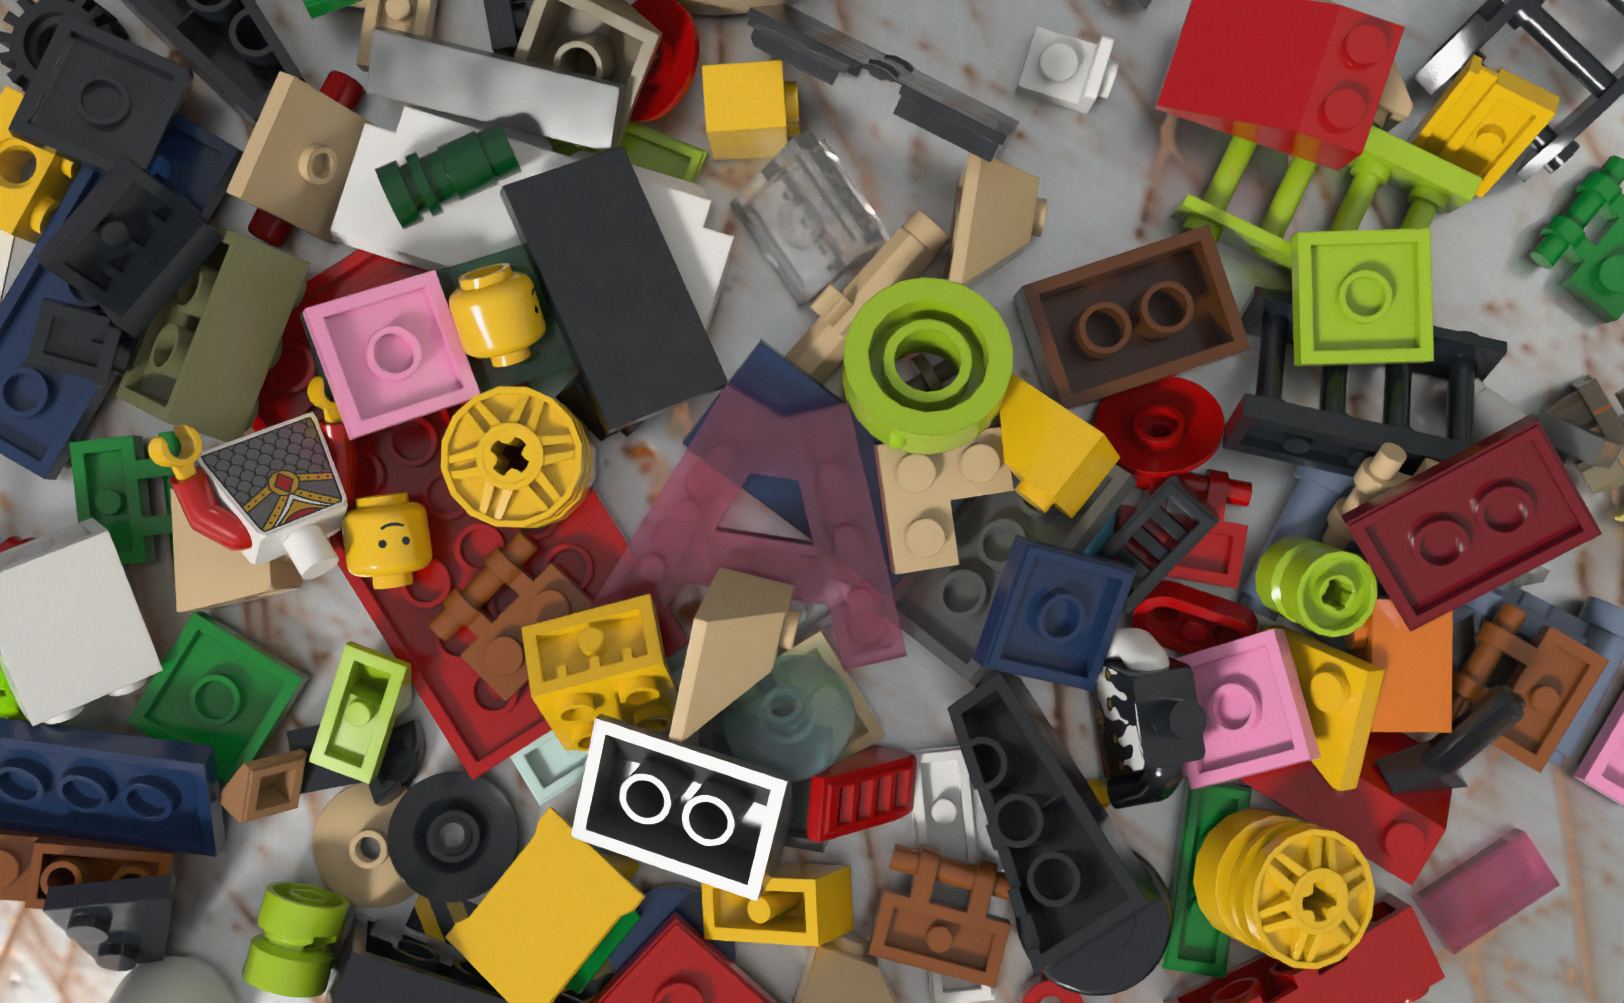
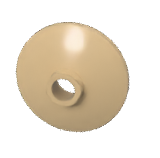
(339, 853)

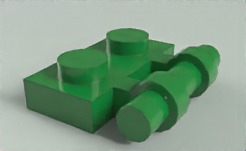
(1597, 265)
(114, 491)

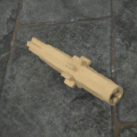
(900, 259)

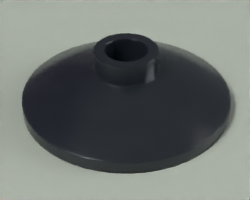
(477, 861)

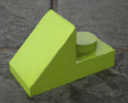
(361, 712)

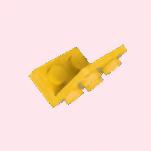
(603, 664)

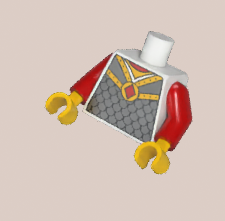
(270, 488)

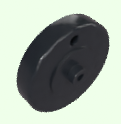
(1121, 956)

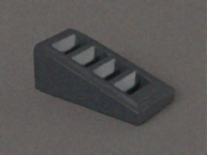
(1204, 518)

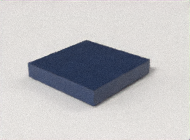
(1054, 614)

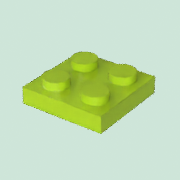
(1362, 297)

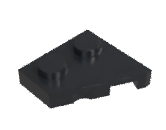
(115, 919)

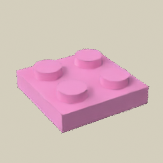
(391, 354)
(1251, 709)

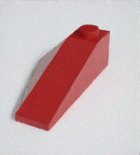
(1388, 828)

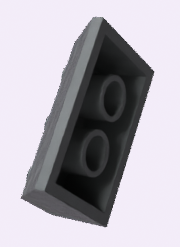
(683, 807)

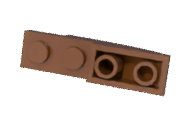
(37, 860)

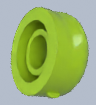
(937, 320)

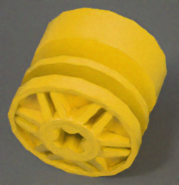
(557, 452)
(1284, 887)

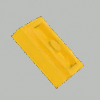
(1485, 121)

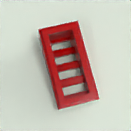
(861, 793)

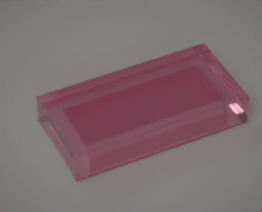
(1485, 890)

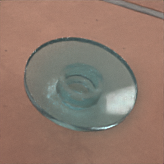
(805, 739)

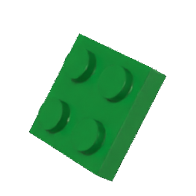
(218, 694)

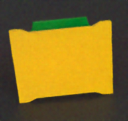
(551, 916)

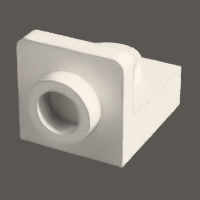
(1067, 70)

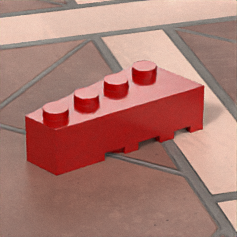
(1385, 967)

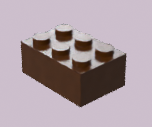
(1131, 319)

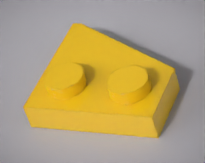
(1340, 702)

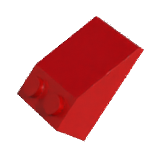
(1282, 74)

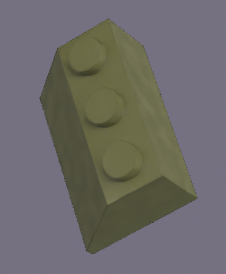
(217, 339)

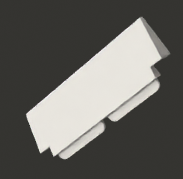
(482, 223)

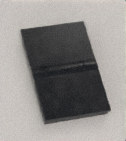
(923, 99)

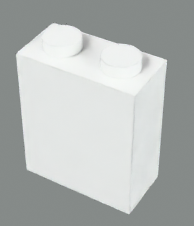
(70, 624)

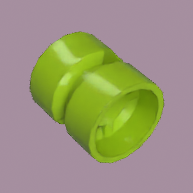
(1316, 585)
(293, 949)

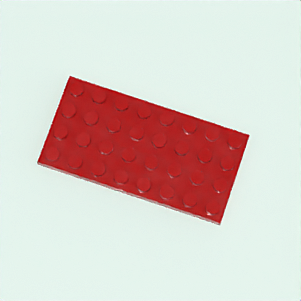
(408, 459)

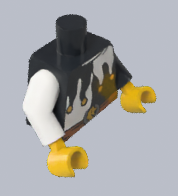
(1144, 721)

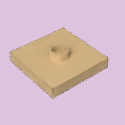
(298, 156)

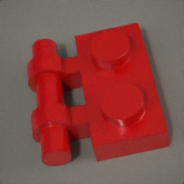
(1221, 551)

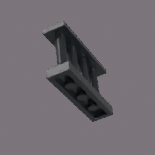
(1328, 435)

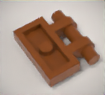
(499, 649)
(1550, 675)
(938, 934)

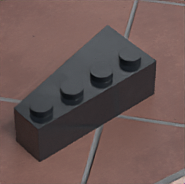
(224, 45)
(1055, 840)
(404, 972)

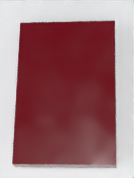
(1472, 523)

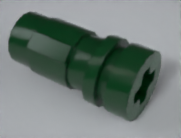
(446, 174)

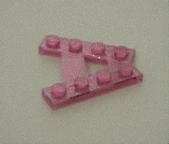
(836, 569)

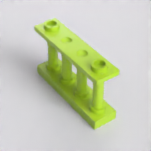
(1429, 181)

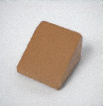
(265, 786)

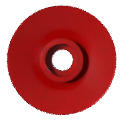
(673, 61)
(1162, 427)

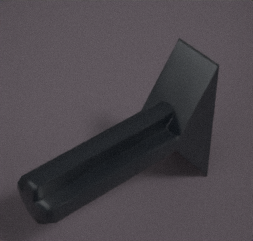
(1438, 760)

